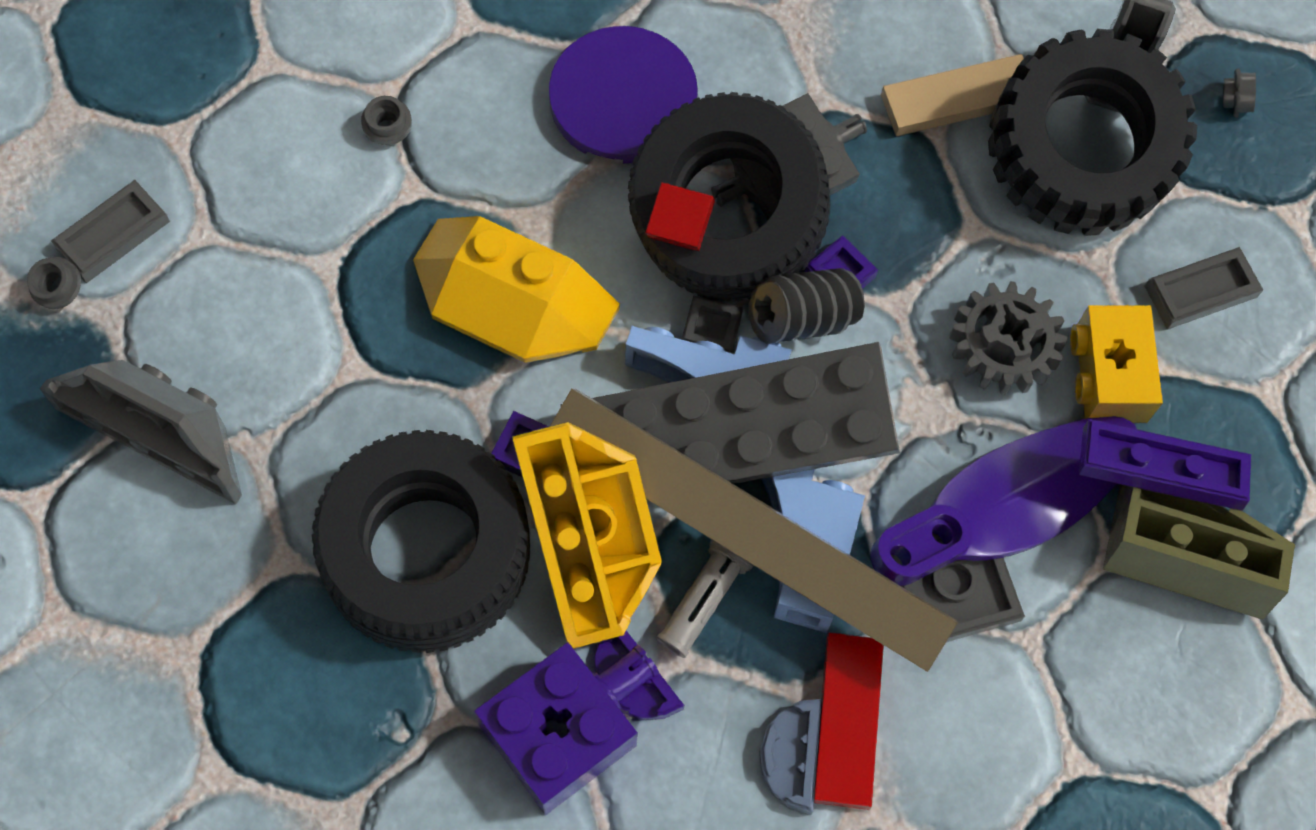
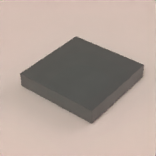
(972, 593)

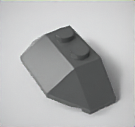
(152, 419)

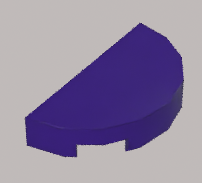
(649, 701)

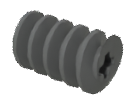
(805, 305)

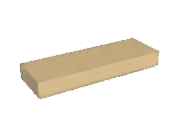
(947, 95)

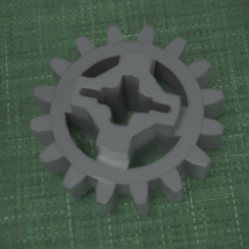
(997, 355)

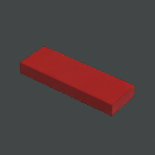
(849, 721)

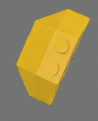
(511, 291)
(589, 528)

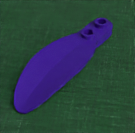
(997, 505)

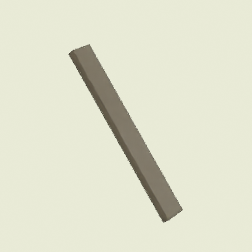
(770, 539)

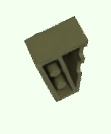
(1199, 551)

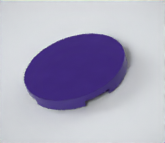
(616, 88)

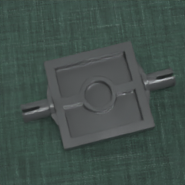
(760, 182)

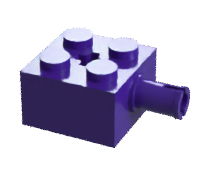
(564, 691)

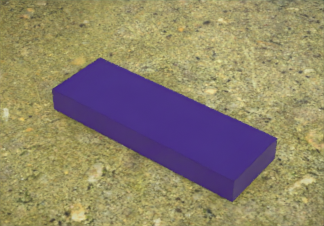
(1165, 464)

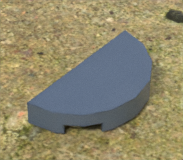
(791, 753)

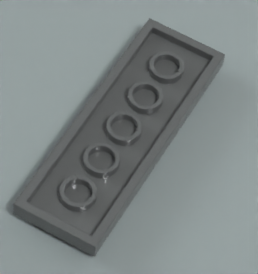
(772, 414)

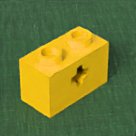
(1117, 362)

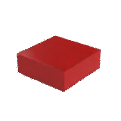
(680, 216)

